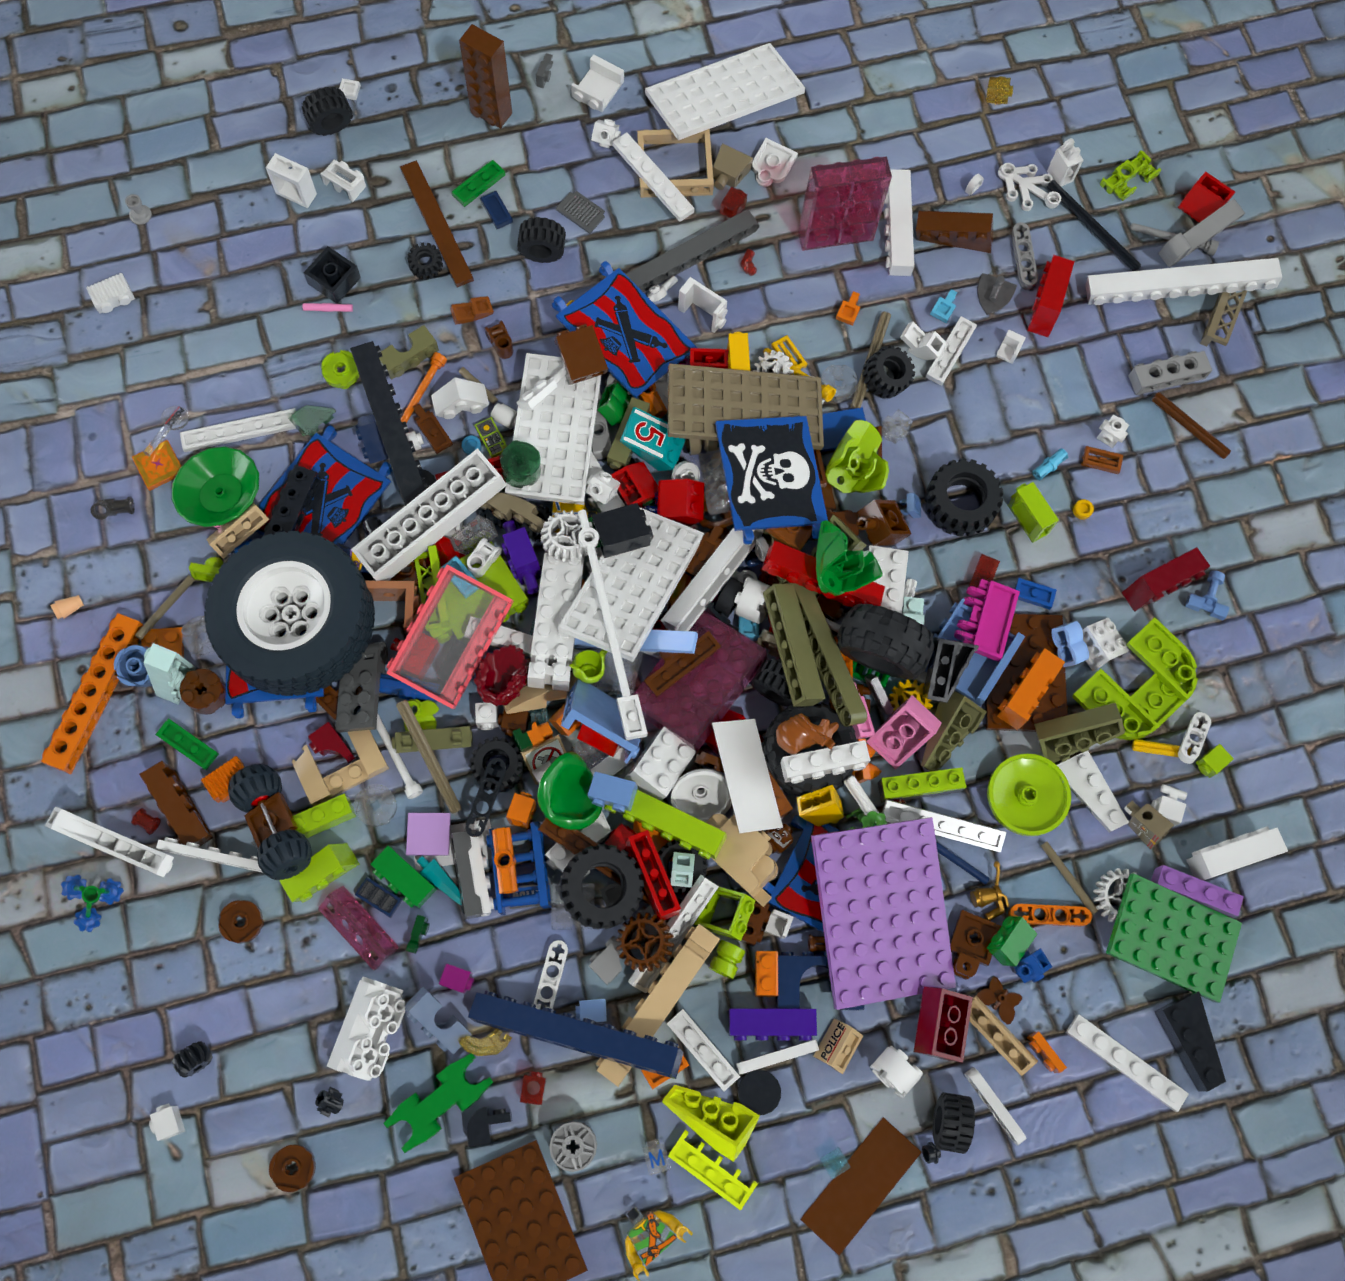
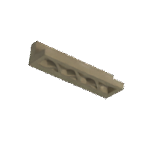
(1216, 318)

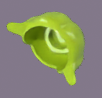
(589, 665)

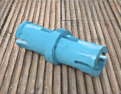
(1050, 464)

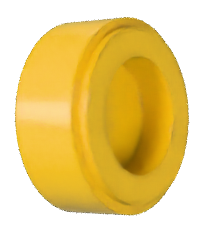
(1083, 509)

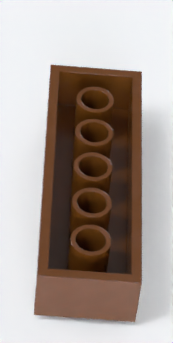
(486, 76)

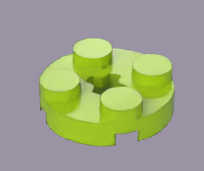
(340, 379)

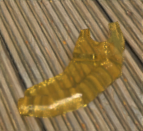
(486, 1046)

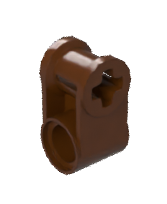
(499, 337)

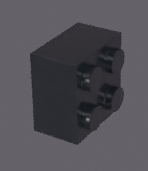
(332, 274)

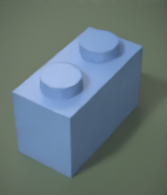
(612, 792)

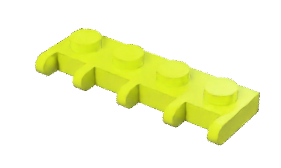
(710, 1172)

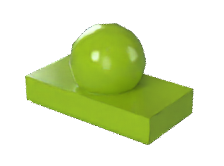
(207, 571)

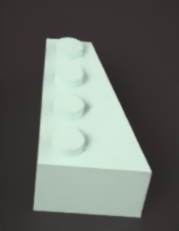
(166, 671)

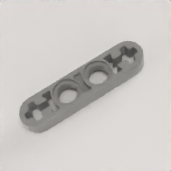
(1024, 256)

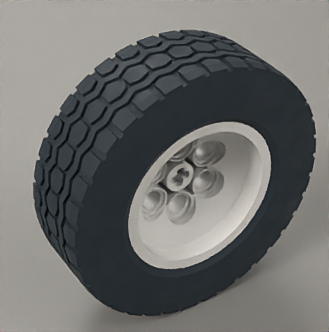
(251, 593)

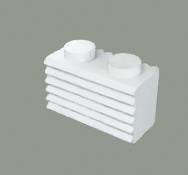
(110, 293)

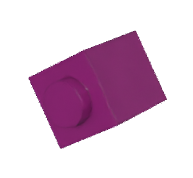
(456, 979)

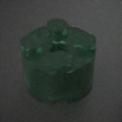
(520, 464)

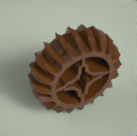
(647, 950)

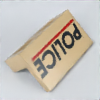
(838, 1045)

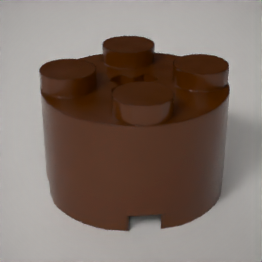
(194, 694)

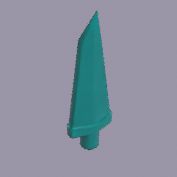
(438, 877)

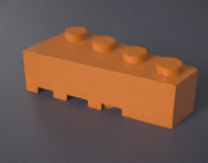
(1032, 687)

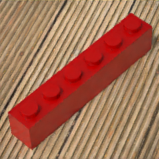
(801, 569)

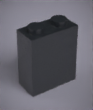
(622, 530)

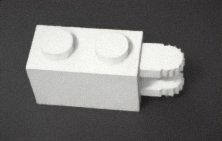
(1065, 163)

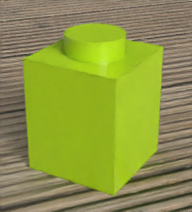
(1214, 761)

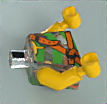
(650, 1237)

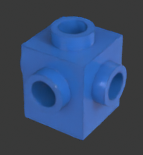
(1032, 966)

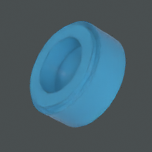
(470, 444)

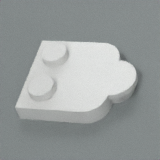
(772, 163)

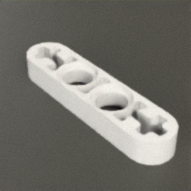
(554, 982)
(778, 1056)
(995, 1106)

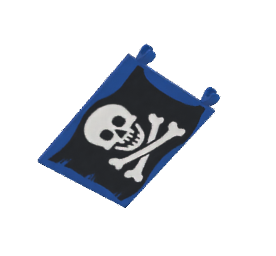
(771, 474)

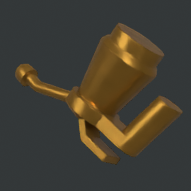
(983, 896)

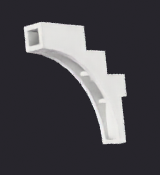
(110, 842)

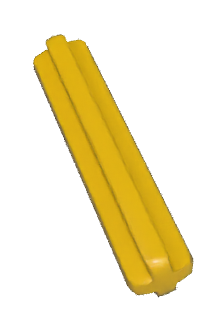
(1157, 748)

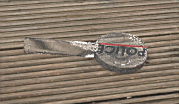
(173, 419)

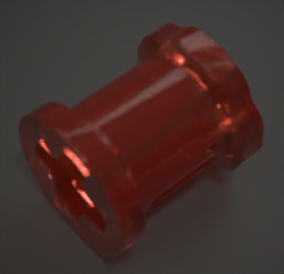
(146, 821)

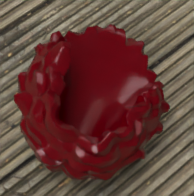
(502, 675)

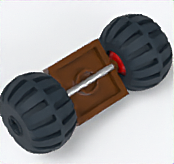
(280, 847)

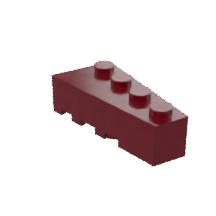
(1166, 579)

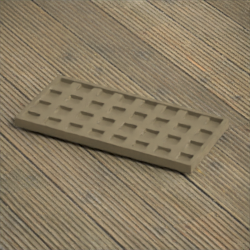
(709, 394)

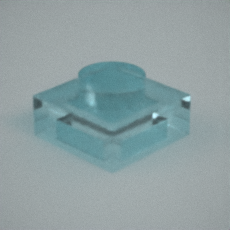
(835, 1163)

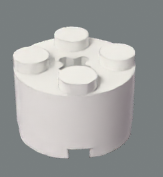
(751, 601)
(895, 1071)

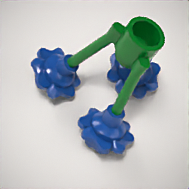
(76, 888)

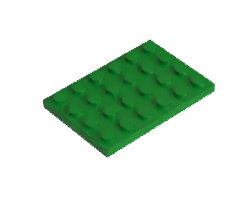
(1174, 938)

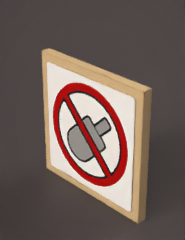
(542, 753)

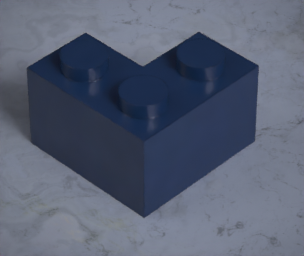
(373, 444)

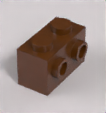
(758, 916)

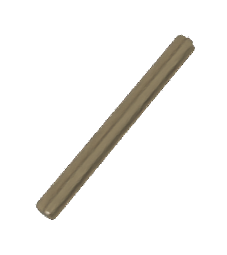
(875, 346)
(428, 756)

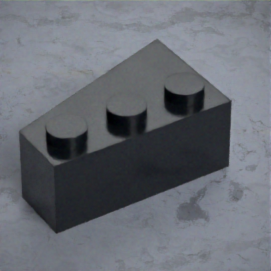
(946, 667)

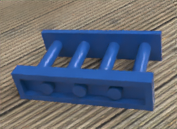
(539, 875)

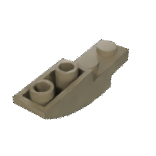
(510, 506)

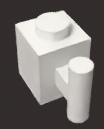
(1169, 806)

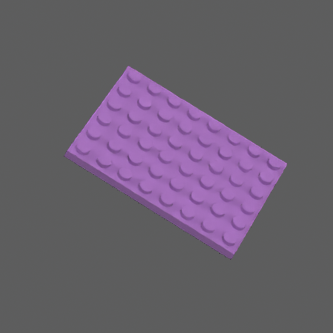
(883, 912)

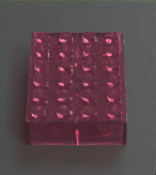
(843, 202)
(706, 691)

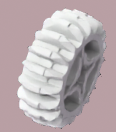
(563, 545)
(1105, 899)

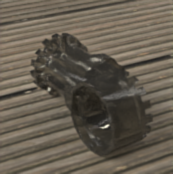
(113, 507)

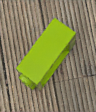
(1032, 511)
(741, 917)

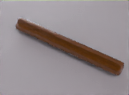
(1191, 425)

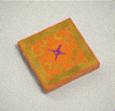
(159, 466)

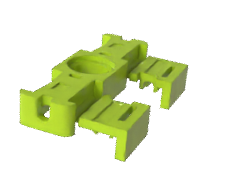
(1137, 165)

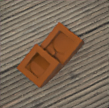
(472, 311)

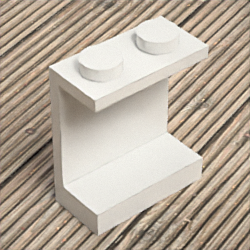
(598, 84)
(705, 299)

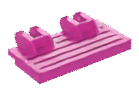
(992, 618)

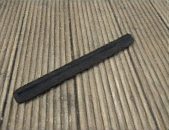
(1094, 226)

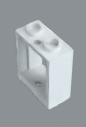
(292, 183)

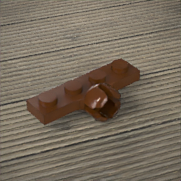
(680, 664)

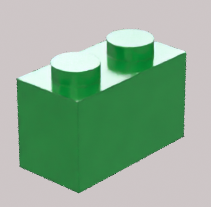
(1012, 941)

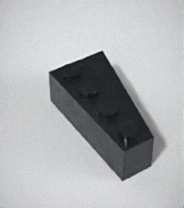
(1193, 1040)

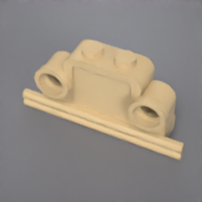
(746, 857)

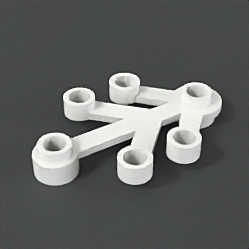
(1027, 184)

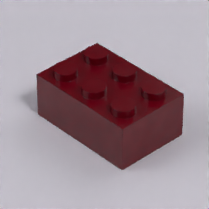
(943, 1024)

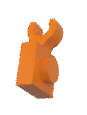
(849, 310)

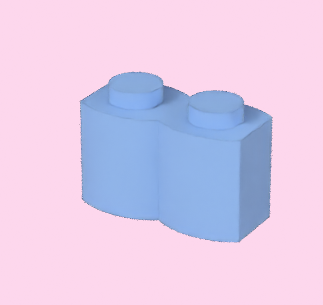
(1070, 643)

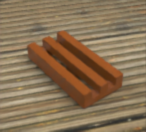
(1102, 463)

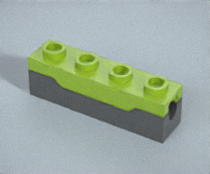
(922, 784)

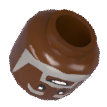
(780, 838)

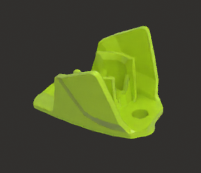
(858, 461)

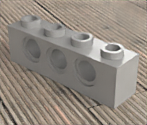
(1144, 383)

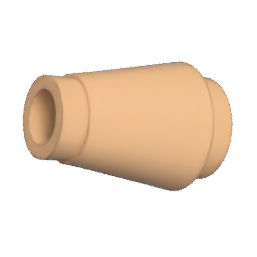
(67, 606)

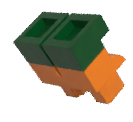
(533, 737)

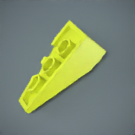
(718, 1123)

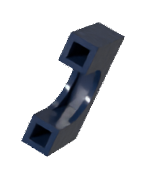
(789, 976)

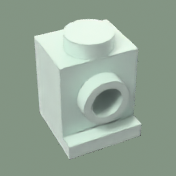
(682, 869)

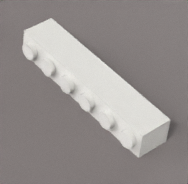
(899, 224)

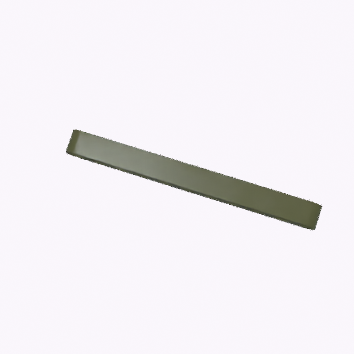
(828, 656)

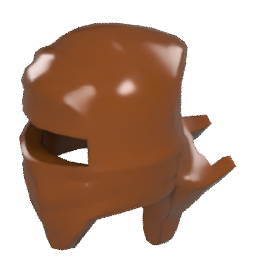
(801, 734)

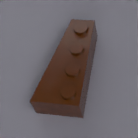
(956, 229)
(176, 804)

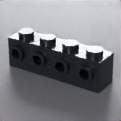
(293, 501)

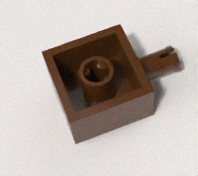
(883, 523)

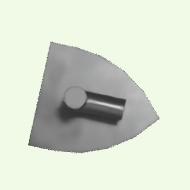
(994, 293)

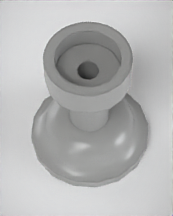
(139, 213)

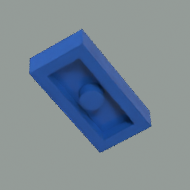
(1035, 593)

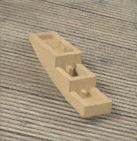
(536, 698)

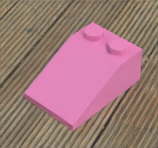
(904, 732)

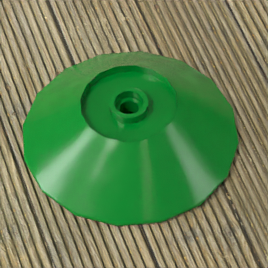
(208, 474)

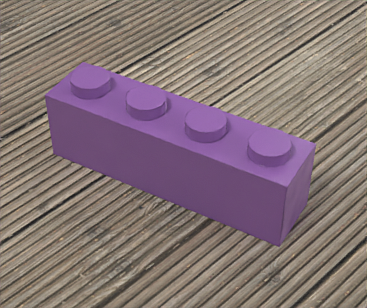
(1199, 890)

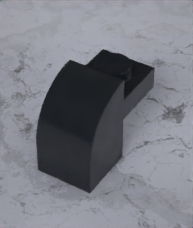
(480, 1124)

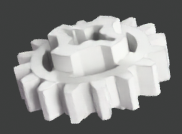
(781, 366)

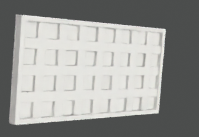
(724, 91)
(560, 430)
(635, 586)

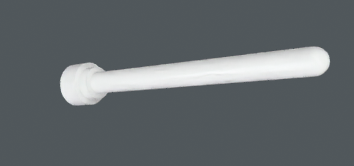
(412, 788)

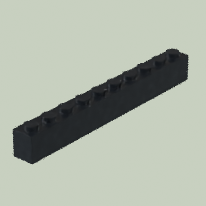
(388, 420)

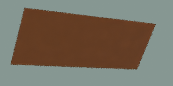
(861, 1189)

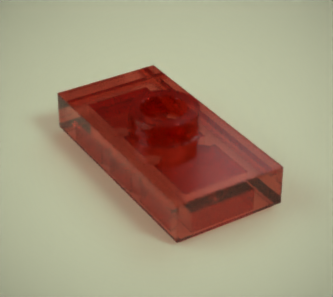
(984, 570)

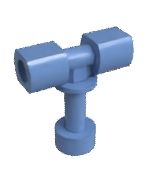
(1209, 601)

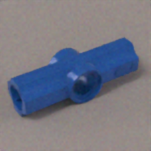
(393, 686)

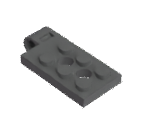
(364, 674)

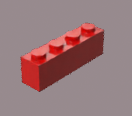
(655, 878)

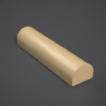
(1001, 1037)

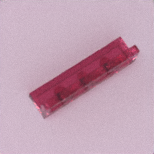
(360, 924)

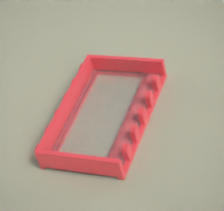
(449, 636)

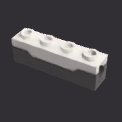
(471, 875)

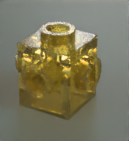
(999, 90)

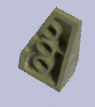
(958, 719)

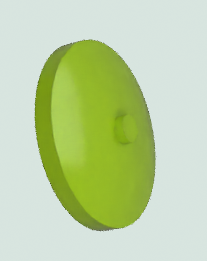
(1029, 795)

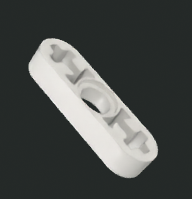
(1188, 742)

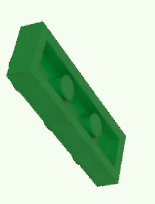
(478, 183)
(187, 744)

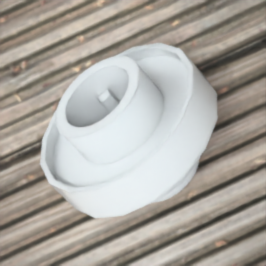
(686, 470)

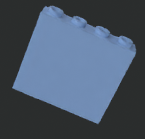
(982, 671)
(599, 713)

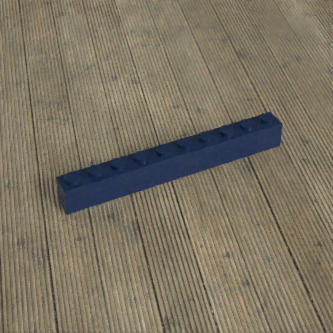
(576, 1034)

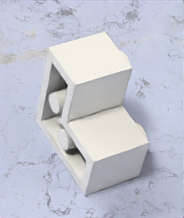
(459, 396)

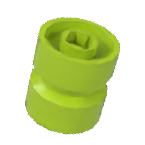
(726, 960)

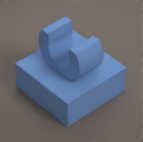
(913, 505)

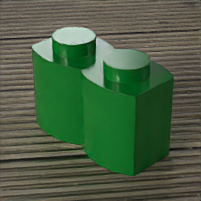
(614, 403)

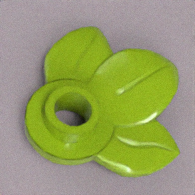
(424, 713)

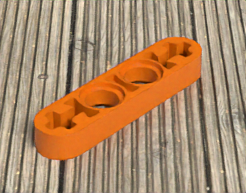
(1049, 911)

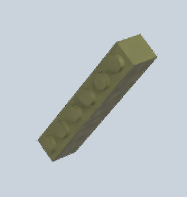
(793, 645)

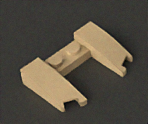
(322, 789)

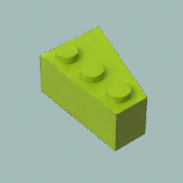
(323, 869)

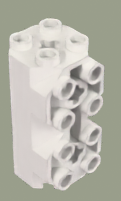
(362, 1039)

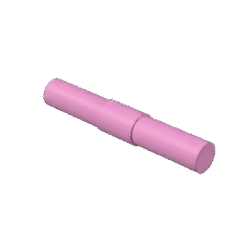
(327, 307)

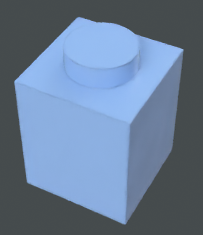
(592, 1010)

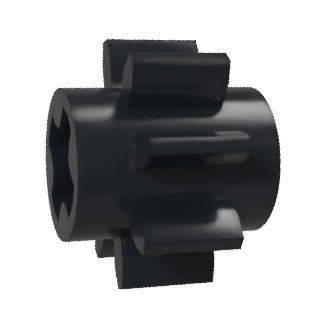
(329, 1102)

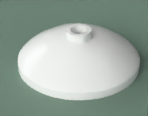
(702, 803)

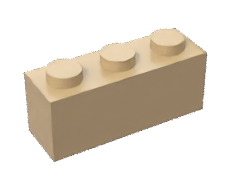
(236, 531)

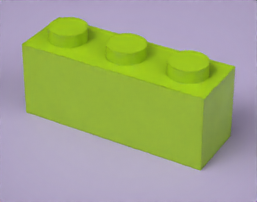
(324, 816)

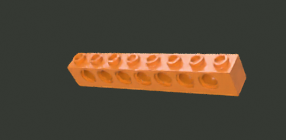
(96, 703)

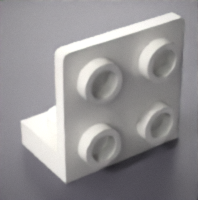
(1103, 643)

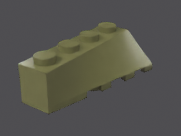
(1078, 732)

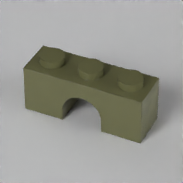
(422, 347)

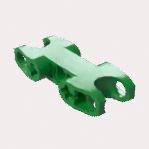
(424, 1114)

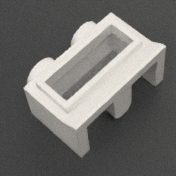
(344, 179)

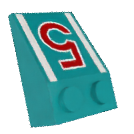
(649, 440)

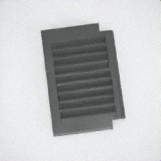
(581, 211)

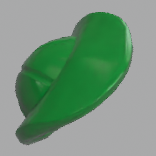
(565, 791)

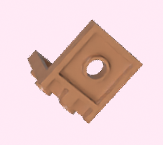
(397, 591)

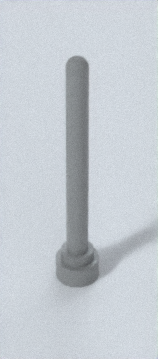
(1209, 247)

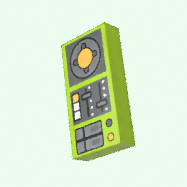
(491, 437)

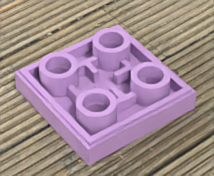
(428, 834)

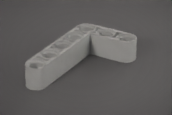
(1183, 245)

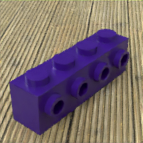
(772, 1022)

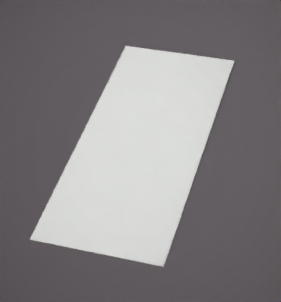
(747, 775)

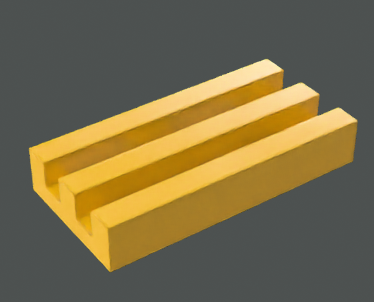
(803, 364)

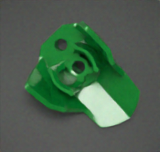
(839, 568)

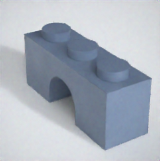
(423, 1008)

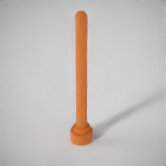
(437, 362)

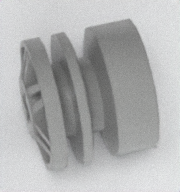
(562, 1137)

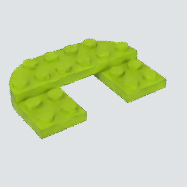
(1159, 695)

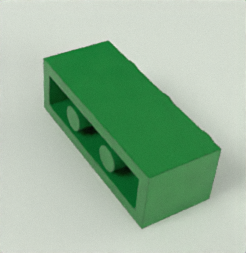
(402, 877)

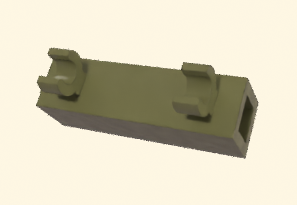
(620, 454)
(437, 738)

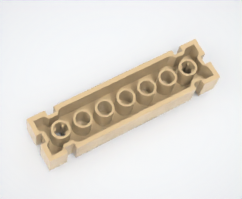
(664, 993)

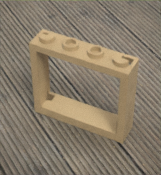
(687, 187)

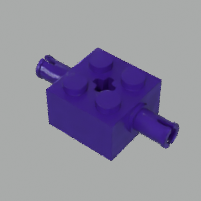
(521, 556)

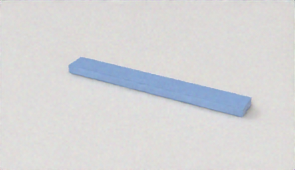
(660, 641)

